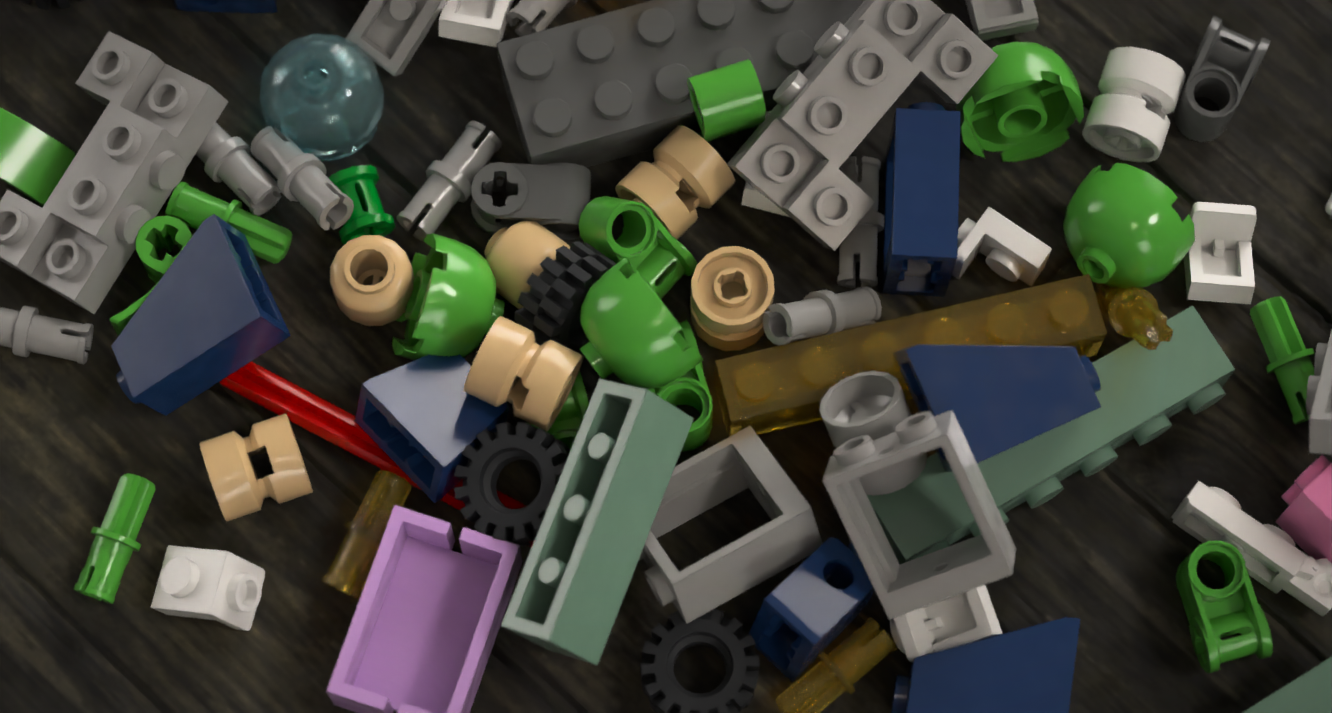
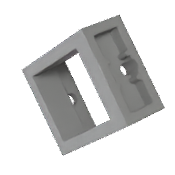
(707, 481)
(937, 574)

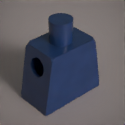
(426, 419)
(812, 607)

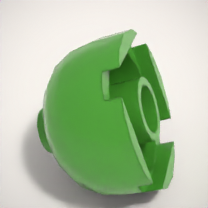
(1021, 103)
(1126, 228)
(449, 301)
(633, 331)

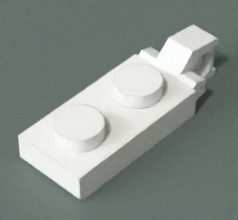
(1267, 550)

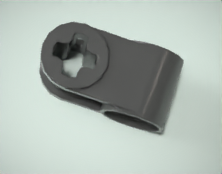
(1221, 73)
(533, 192)

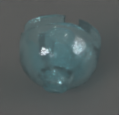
(323, 95)

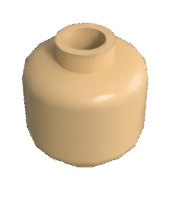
(516, 254)
(374, 262)

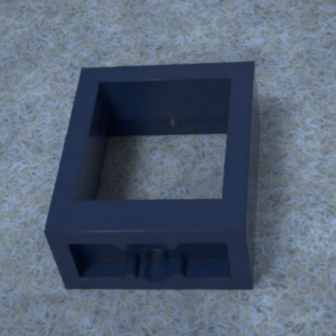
(921, 201)

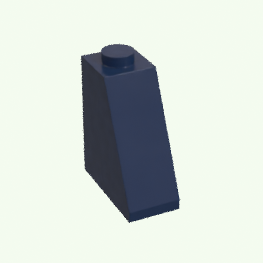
(198, 321)
(1000, 390)
(999, 674)

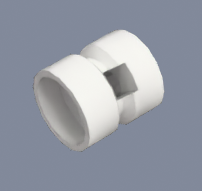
(1134, 104)

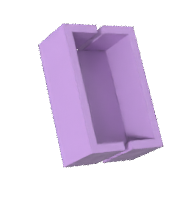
(425, 619)

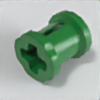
(368, 213)

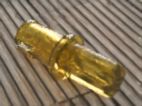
(1135, 315)
(364, 534)
(837, 670)

